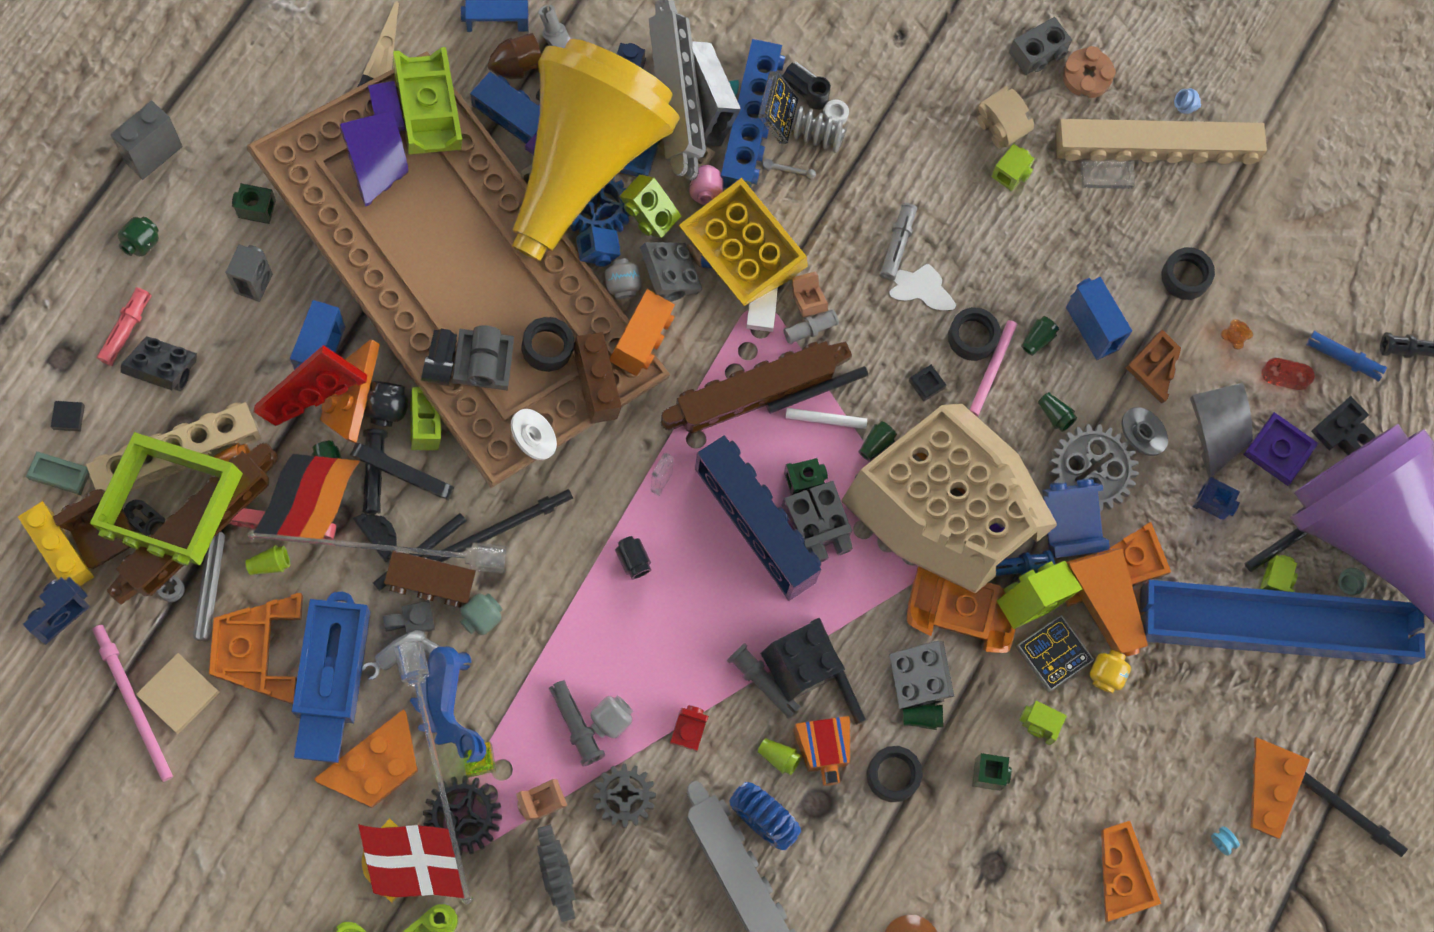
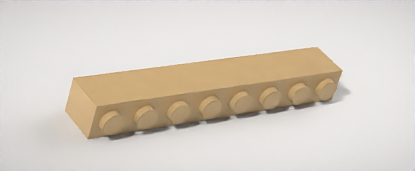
(1160, 141)

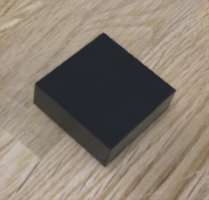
(927, 382)
(67, 416)

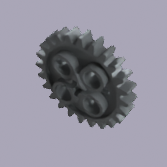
(556, 873)

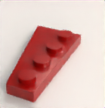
(309, 385)

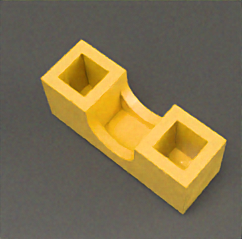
(54, 544)

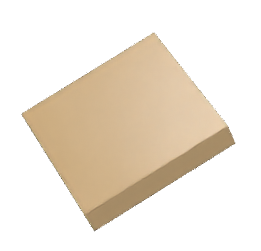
(177, 693)

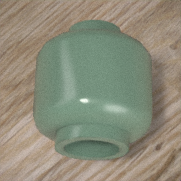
(481, 614)

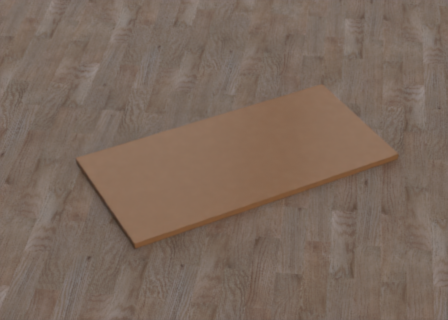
(443, 258)

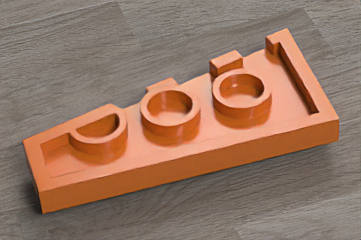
(1143, 558)

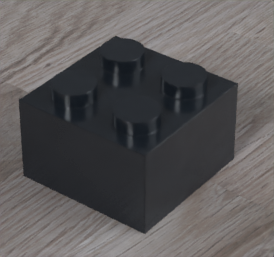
(802, 661)

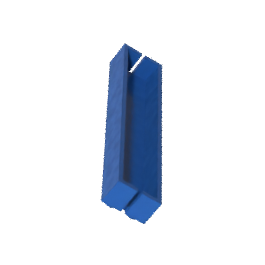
(1282, 622)

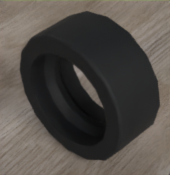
(1196, 257)
(983, 317)
(552, 325)
(913, 763)

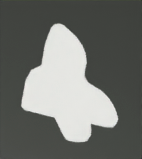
(924, 285)

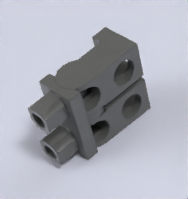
(820, 519)

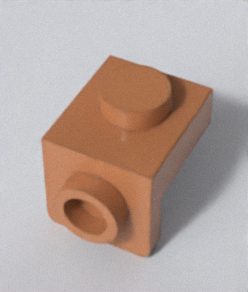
(808, 294)
(541, 800)

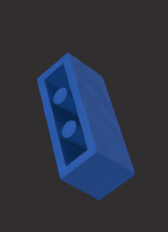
(506, 106)

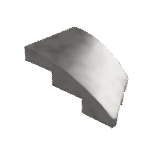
(1222, 424)

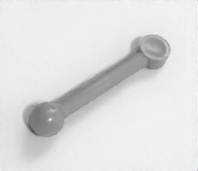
(768, 165)

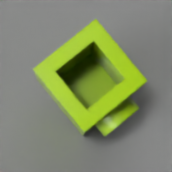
(1013, 167)

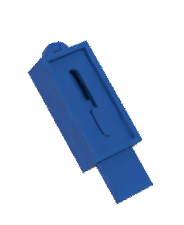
(329, 675)

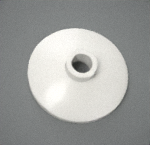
(533, 434)

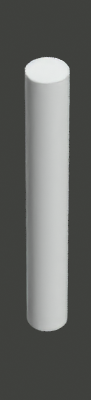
(826, 418)

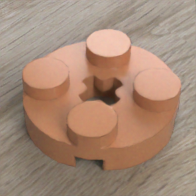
(1091, 59)

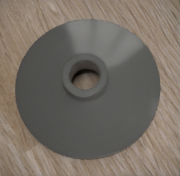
(1144, 431)

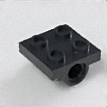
(160, 364)

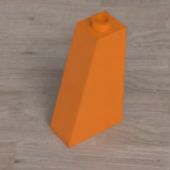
(1110, 599)

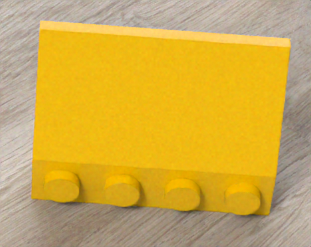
(744, 243)

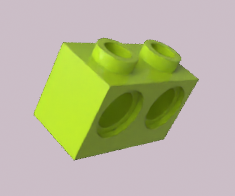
(653, 204)
(424, 422)

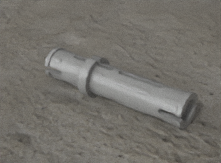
(898, 241)

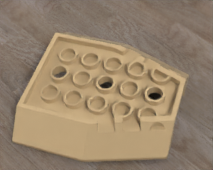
(920, 519)

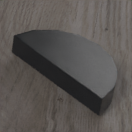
(377, 531)

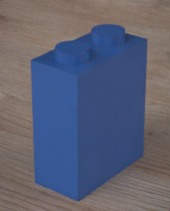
(1098, 317)

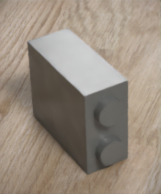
(147, 140)

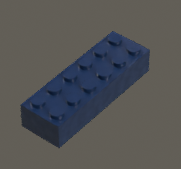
(757, 517)

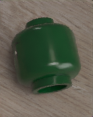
(138, 236)

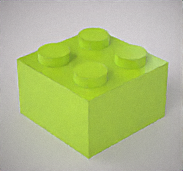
(1038, 593)

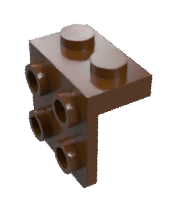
(92, 547)

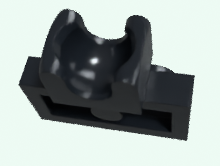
(1344, 427)

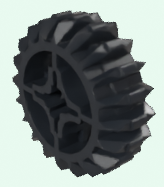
(467, 801)

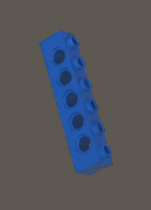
(761, 56)

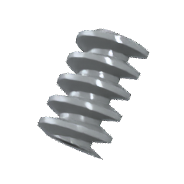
(818, 129)

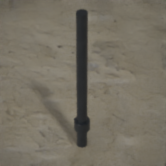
(545, 506)
(1378, 833)

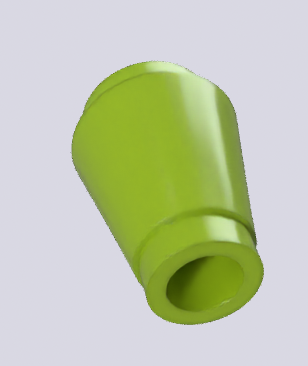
(269, 561)
(780, 756)

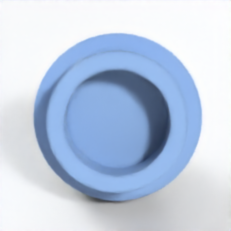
(1187, 101)

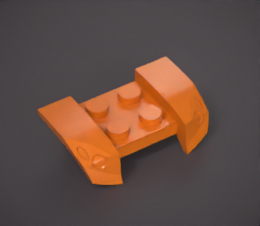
(954, 608)

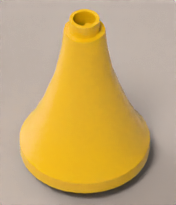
(590, 125)

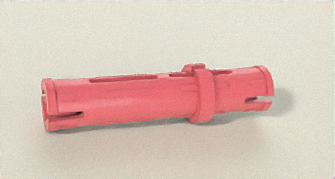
(129, 317)

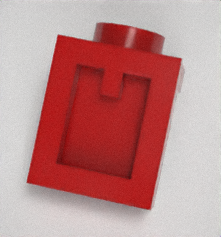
(689, 728)

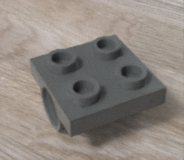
(671, 269)
(483, 358)
(921, 675)

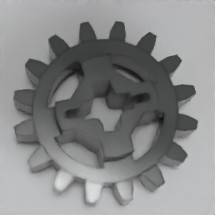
(624, 783)

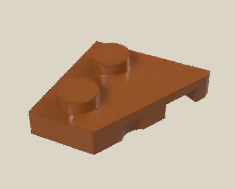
(1156, 365)

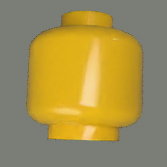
(1110, 671)

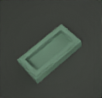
(58, 473)

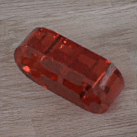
(1288, 372)

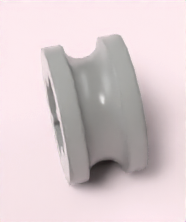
(179, 590)

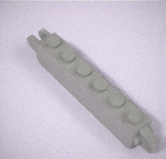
(676, 69)
(732, 863)

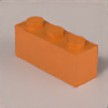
(643, 333)

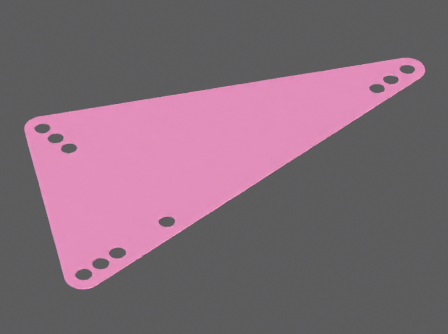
(670, 632)

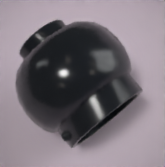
(386, 403)

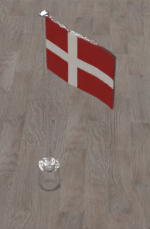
(416, 857)

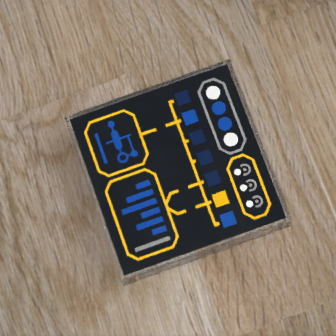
(778, 107)

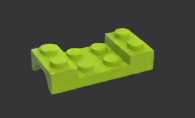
(427, 102)

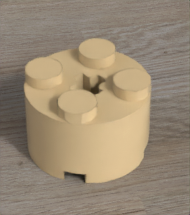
(1005, 117)

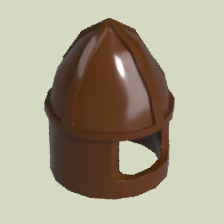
(515, 57)

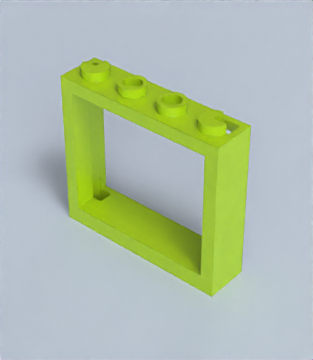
(125, 476)

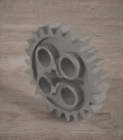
(1078, 448)

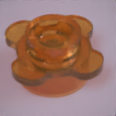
(1239, 327)

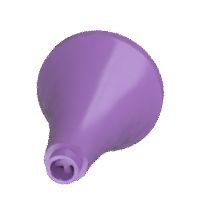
(1380, 511)

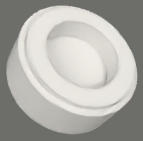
(837, 110)

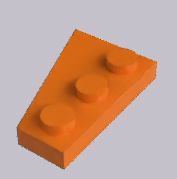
(1275, 786)
(1125, 873)

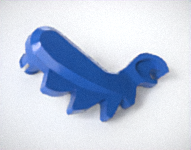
(439, 700)

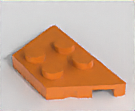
(346, 411)
(375, 764)

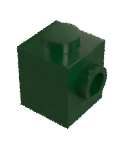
(991, 772)

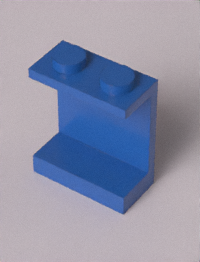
(496, 11)
(1077, 518)

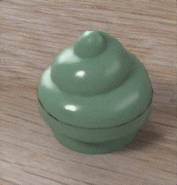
(1352, 581)

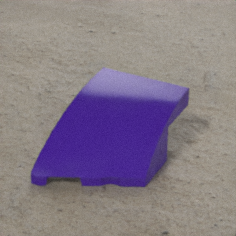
(375, 153)

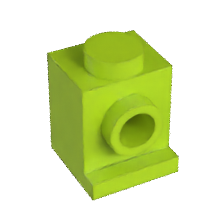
(1280, 574)
(1042, 721)

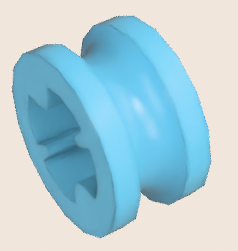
(1225, 840)

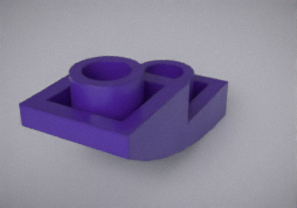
(385, 99)

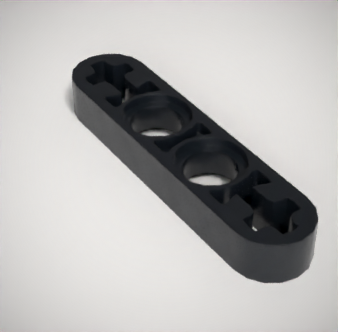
(402, 471)

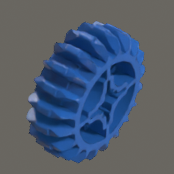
(606, 209)
(765, 815)

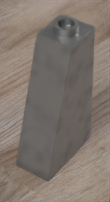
(716, 96)

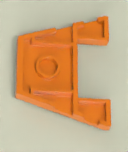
(243, 644)

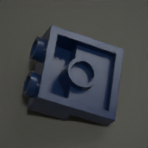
(63, 605)

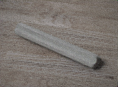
(208, 588)

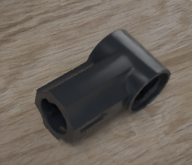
(806, 84)
(439, 362)

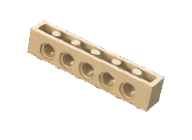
(184, 434)

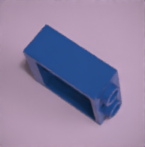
(321, 327)

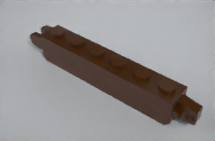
(755, 387)
(148, 573)

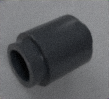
(633, 557)

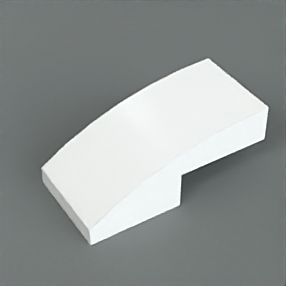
(762, 312)

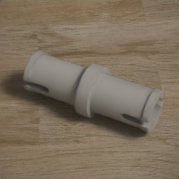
(811, 326)

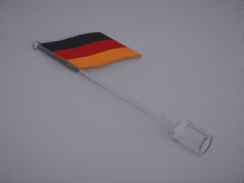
(310, 498)

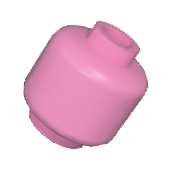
(706, 185)

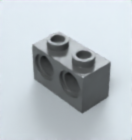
(1037, 42)
(249, 272)

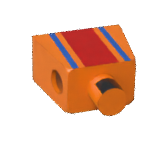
(825, 746)

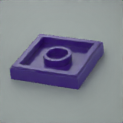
(1281, 449)

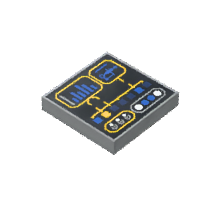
(1055, 653)

